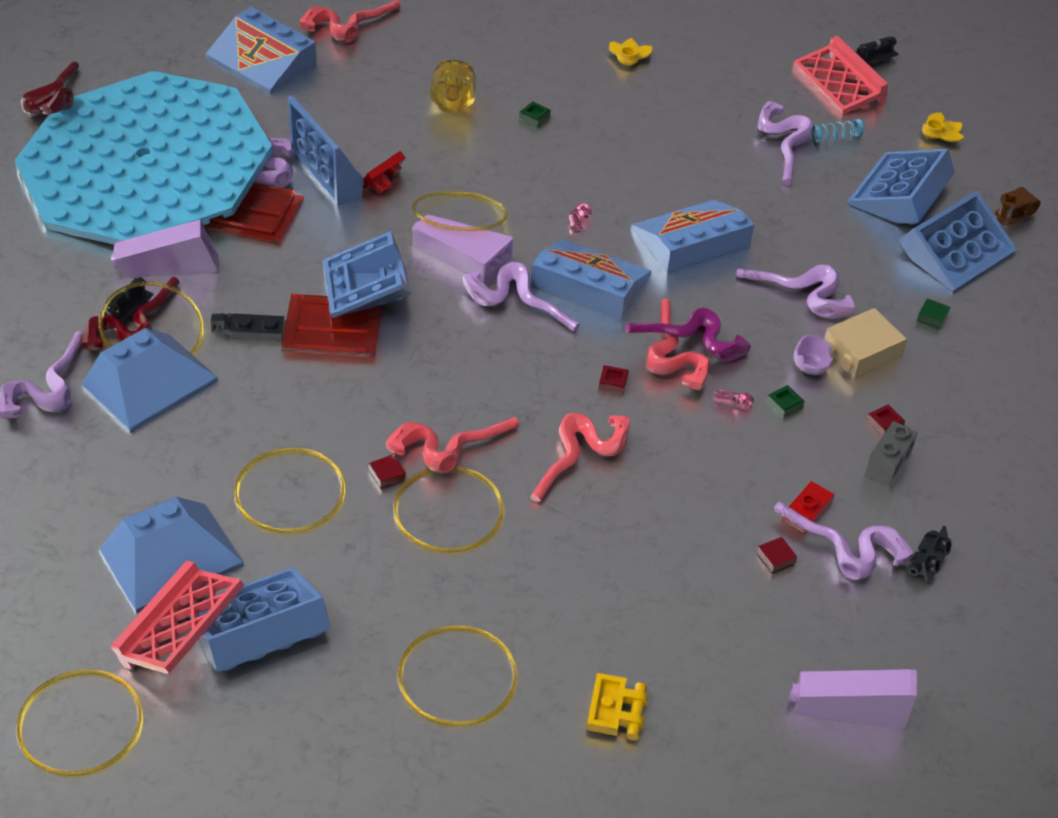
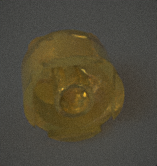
(453, 85)

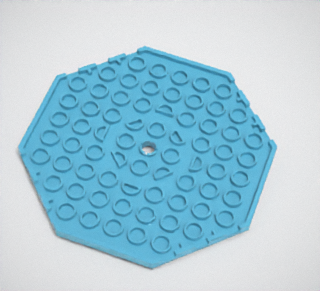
(90, 169)

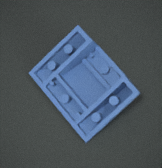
(366, 276)
(145, 377)
(158, 541)

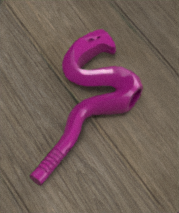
(704, 319)

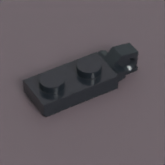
(249, 326)

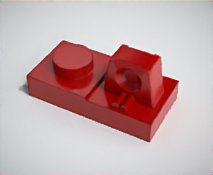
(378, 178)

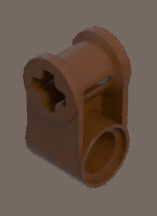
(1016, 206)

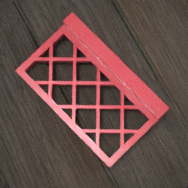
(854, 68)
(167, 609)

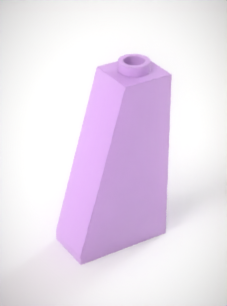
(463, 249)
(167, 252)
(857, 696)

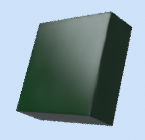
(535, 114)
(933, 313)
(785, 401)

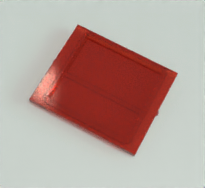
(261, 215)
(313, 330)

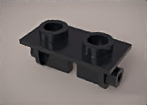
(875, 52)
(129, 301)
(934, 549)

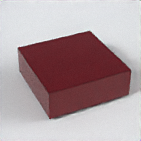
(613, 379)
(883, 418)
(387, 471)
(777, 554)

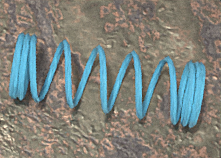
(855, 131)

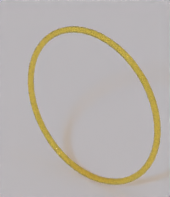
(459, 228)
(151, 284)
(292, 530)
(448, 549)
(457, 723)
(90, 770)

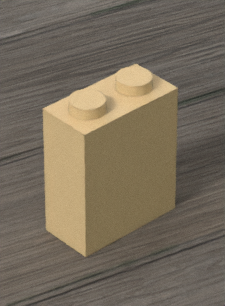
(865, 342)

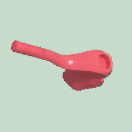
(343, 32)
(663, 365)
(579, 423)
(445, 460)

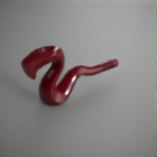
(51, 97)
(91, 333)

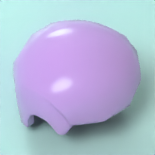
(812, 355)

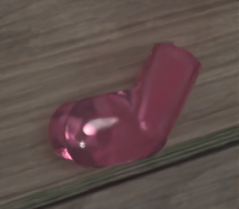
(581, 210)
(739, 401)

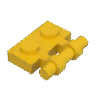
(607, 702)

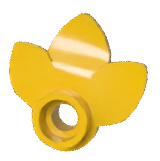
(629, 52)
(938, 127)

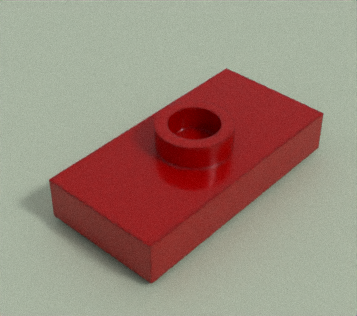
(810, 503)

